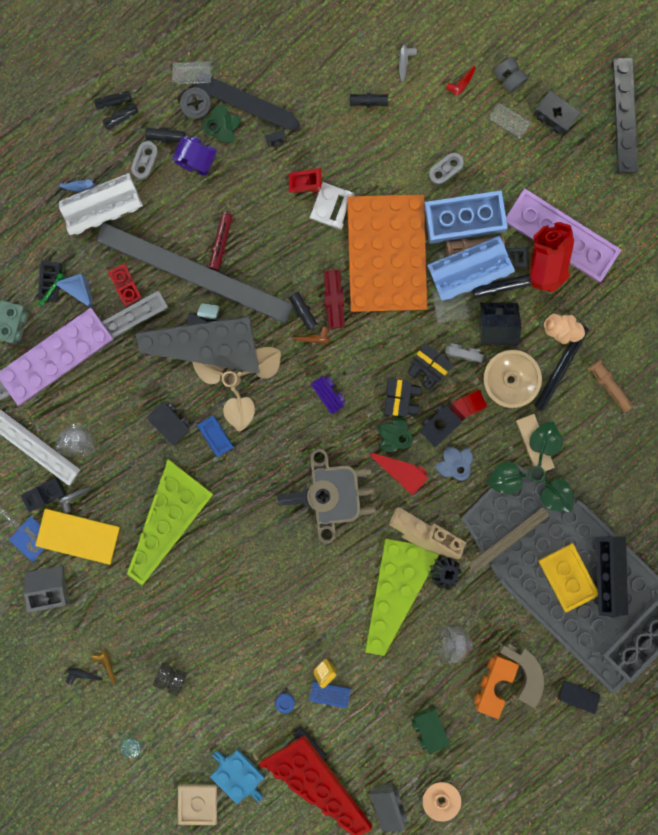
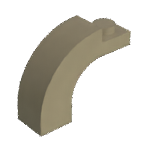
(533, 681)

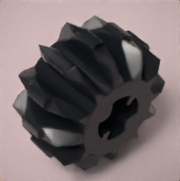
(443, 579)

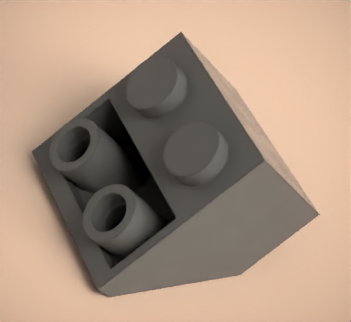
(45, 589)
(386, 803)

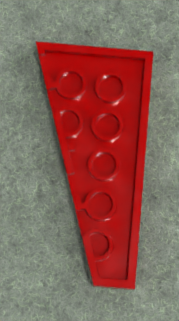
(314, 781)

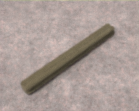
(508, 540)

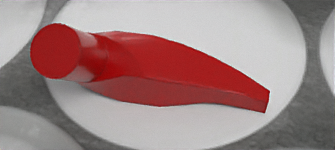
(457, 89)

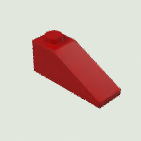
(404, 473)

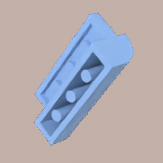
(471, 268)

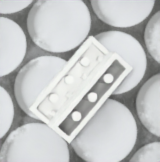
(100, 204)

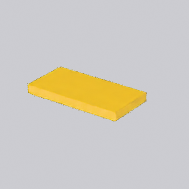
(77, 536)

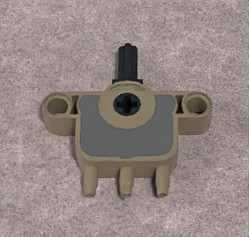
(343, 493)

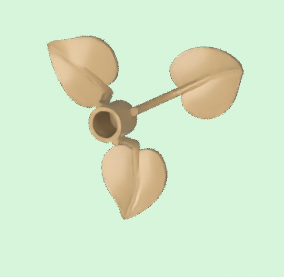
(240, 411)

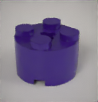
(194, 156)

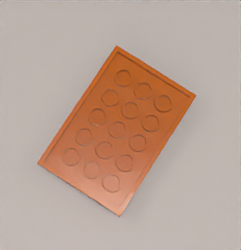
(387, 253)

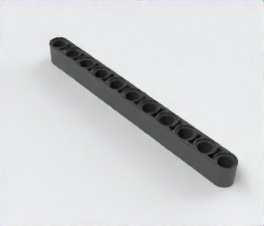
(194, 273)

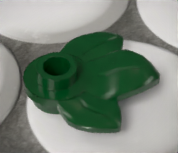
(225, 124)
(392, 433)

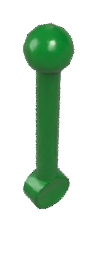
(60, 276)

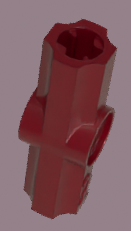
(334, 299)

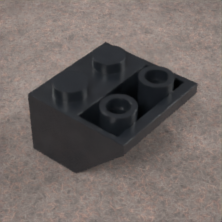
(499, 323)

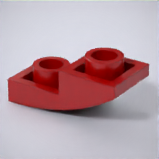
(124, 284)

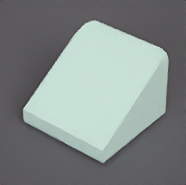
(208, 311)

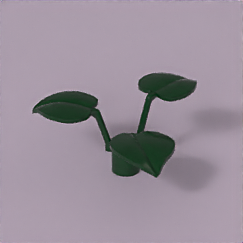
(506, 477)

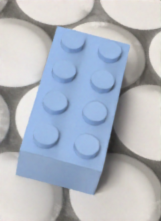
(465, 217)

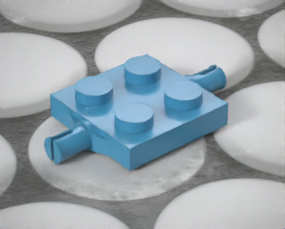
(237, 776)

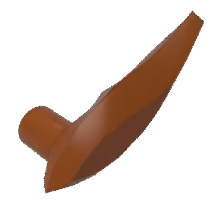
(322, 338)

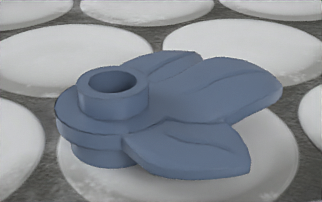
(454, 461)

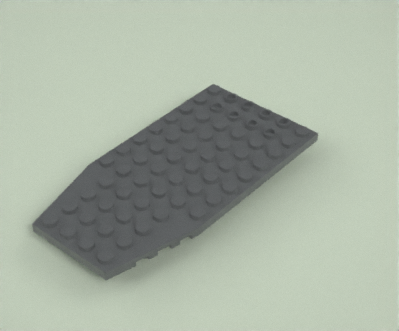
(607, 646)

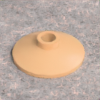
(445, 810)

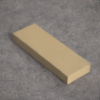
(526, 427)

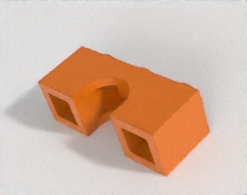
(499, 669)

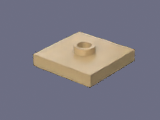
(197, 804)

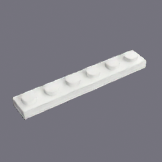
(37, 449)

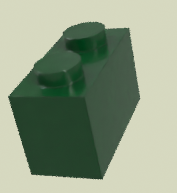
(431, 730)

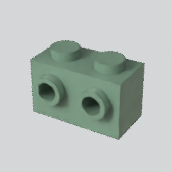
(11, 321)

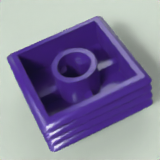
(330, 399)

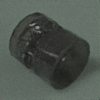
(170, 679)

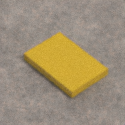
(568, 577)

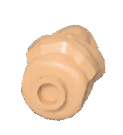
(564, 328)

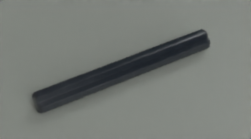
(559, 372)

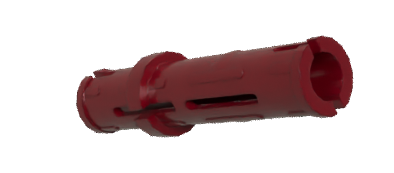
(226, 219)

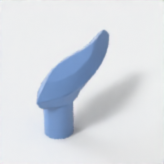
(78, 186)

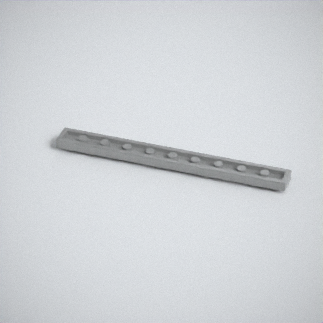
(125, 320)

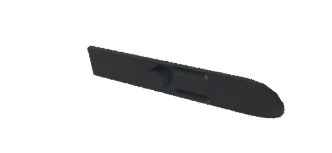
(249, 103)

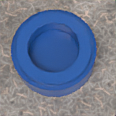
(285, 703)

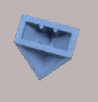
(78, 287)

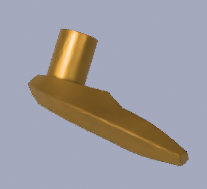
(104, 657)

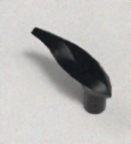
(78, 673)

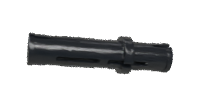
(501, 286)

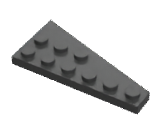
(216, 343)

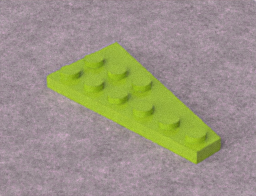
(171, 513)
(399, 582)

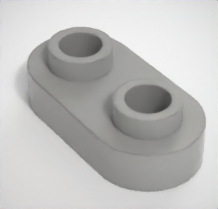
(144, 160)
(446, 169)
(457, 351)

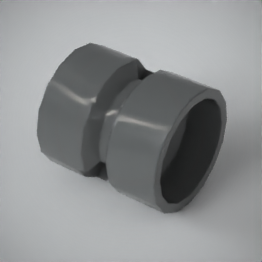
(513, 81)

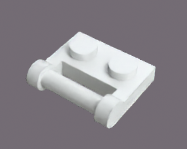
(325, 204)

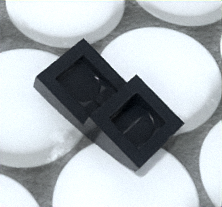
(43, 494)

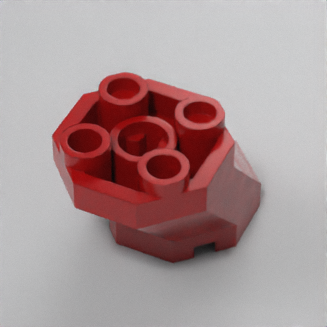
(551, 256)

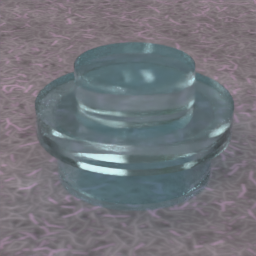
(130, 747)

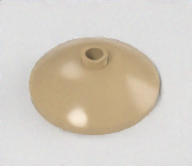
(525, 374)

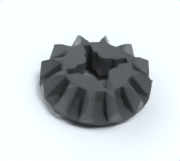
(187, 99)

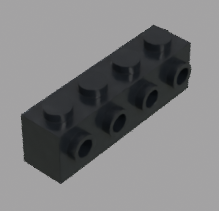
(612, 576)

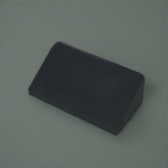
(579, 697)

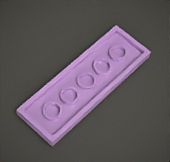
(590, 251)
(55, 356)

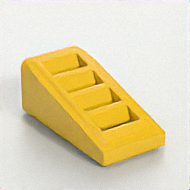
(325, 673)

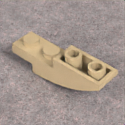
(426, 536)

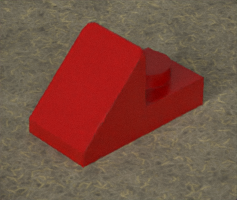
(305, 181)
(470, 404)

